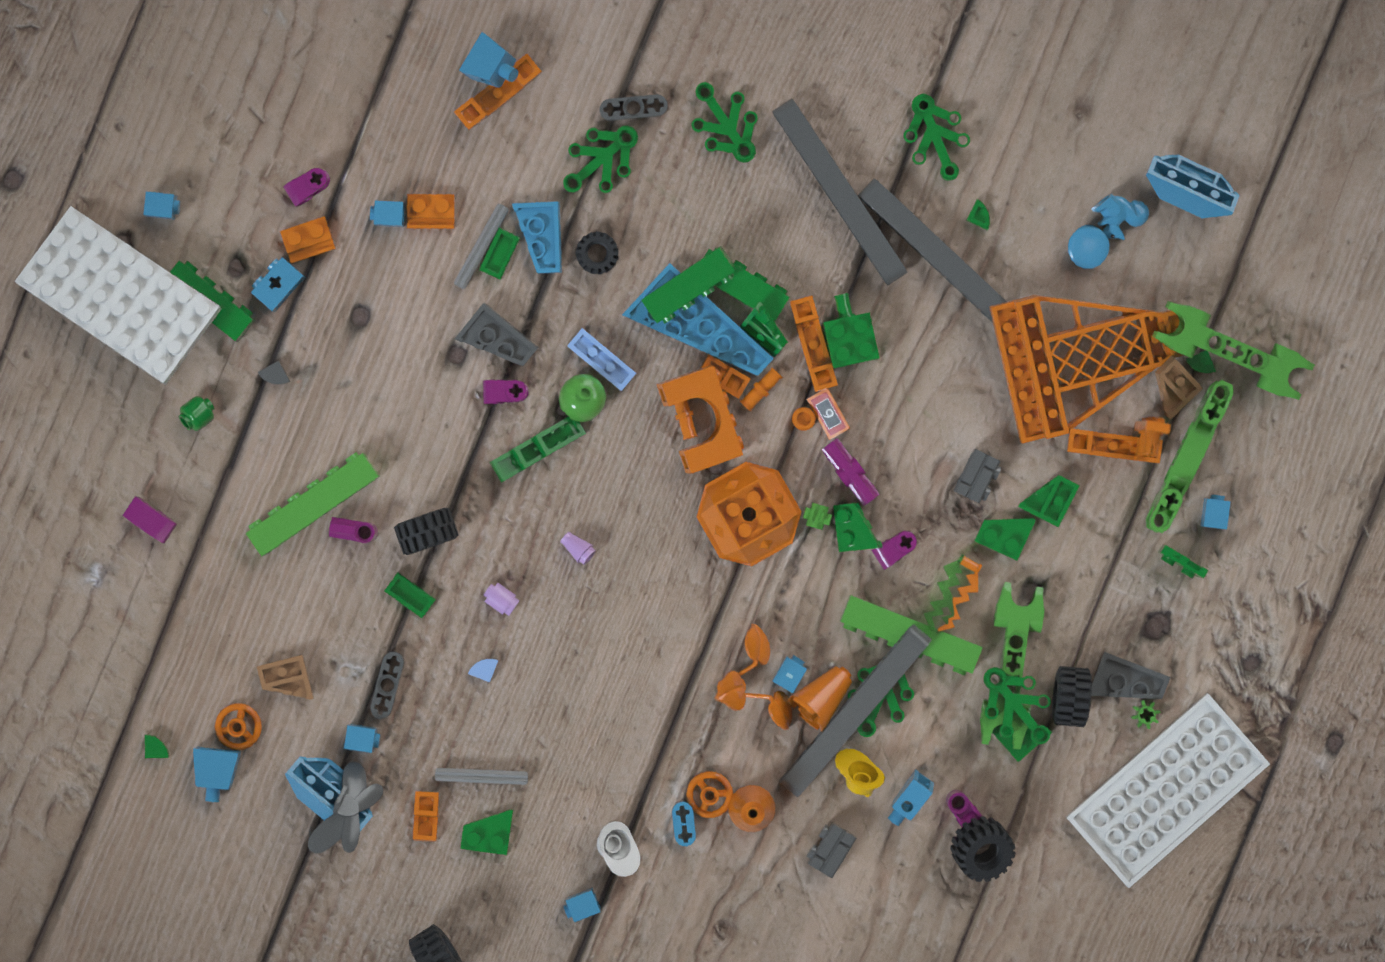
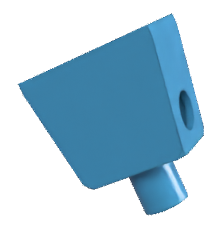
(489, 63)
(215, 770)
(915, 790)

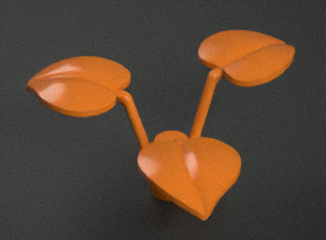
(732, 688)

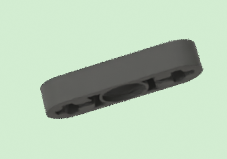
(651, 111)
(377, 700)

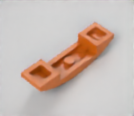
(492, 97)
(813, 343)
(1108, 445)

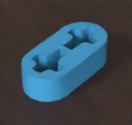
(678, 824)

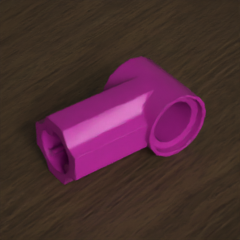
(350, 530)

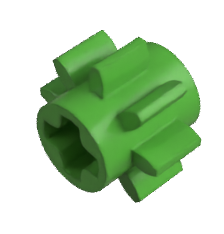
(817, 516)
(1151, 718)

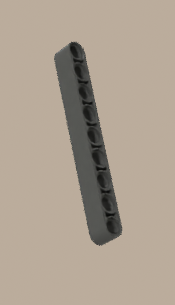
(839, 191)
(930, 247)
(855, 710)

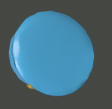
(1088, 247)

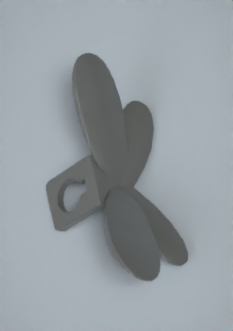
(345, 821)

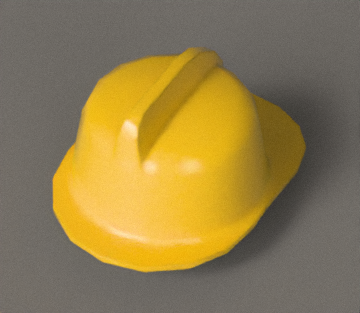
(860, 772)

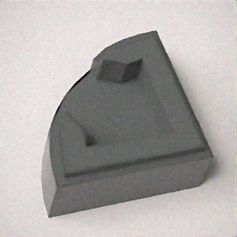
(274, 374)

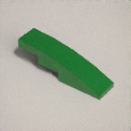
(537, 448)

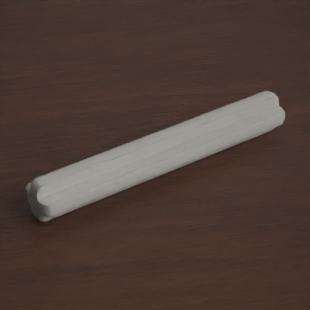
(481, 246)
(481, 776)

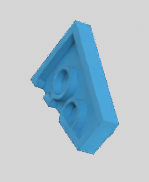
(542, 233)

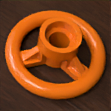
(229, 729)
(698, 780)

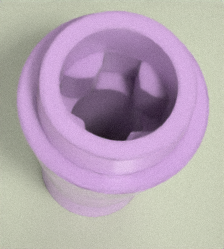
(578, 548)

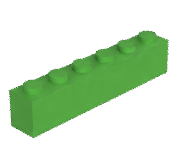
(313, 504)
(891, 626)

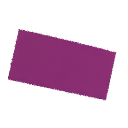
(149, 520)

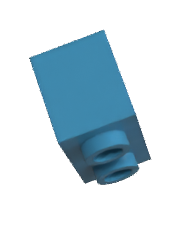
(289, 280)

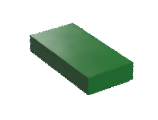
(499, 253)
(410, 595)

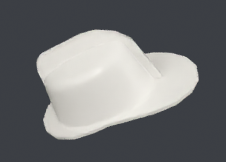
(618, 849)

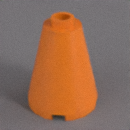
(822, 697)
(750, 798)

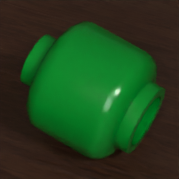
(196, 413)

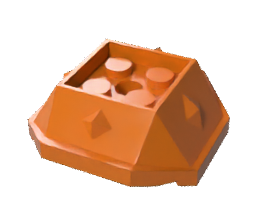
(723, 507)

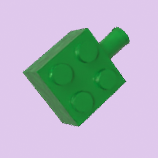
(850, 336)

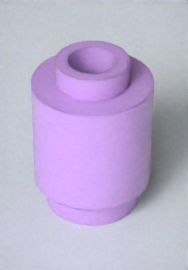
(501, 599)

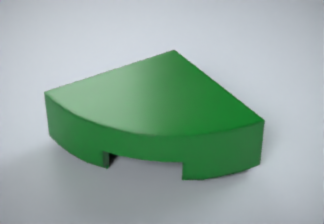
(979, 215)
(1201, 363)
(155, 747)

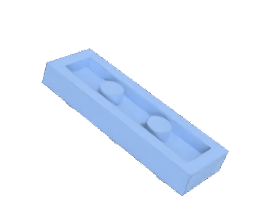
(601, 359)

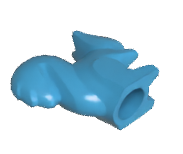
(1118, 209)

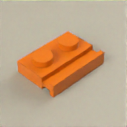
(430, 211)
(308, 240)

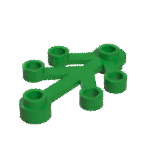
(727, 126)
(934, 133)
(603, 156)
(891, 699)
(1014, 702)

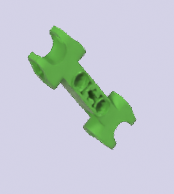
(1272, 367)
(1189, 456)
(1018, 623)

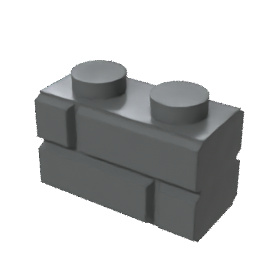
(977, 475)
(831, 849)

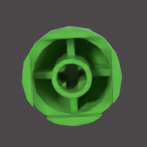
(582, 397)

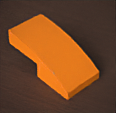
(732, 380)
(426, 816)

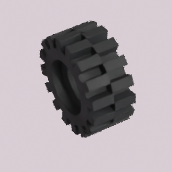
(597, 267)

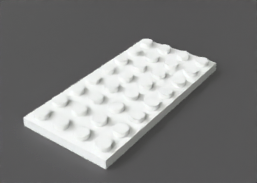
(118, 295)
(1167, 790)

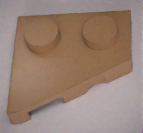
(1175, 386)
(286, 677)

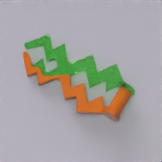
(949, 601)

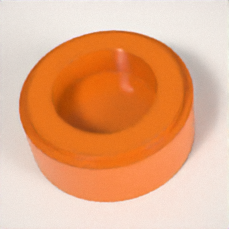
(803, 418)

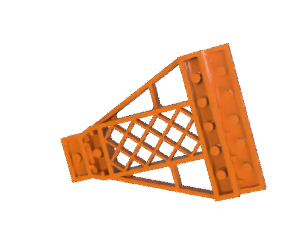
(1031, 368)

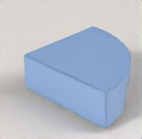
(484, 669)

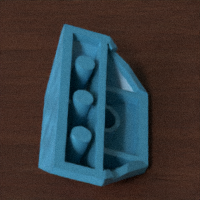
(1191, 186)
(318, 785)

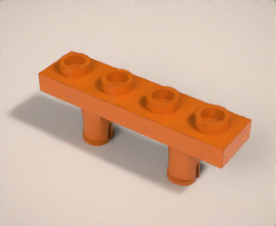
(1151, 432)

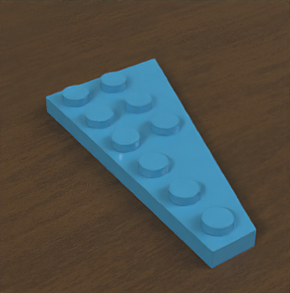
(703, 328)

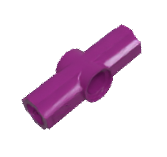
(850, 472)

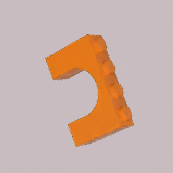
(723, 442)

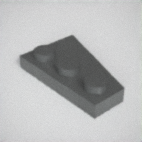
(496, 335)
(1126, 679)

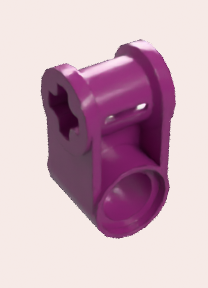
(303, 189)
(500, 391)
(892, 550)
(965, 811)

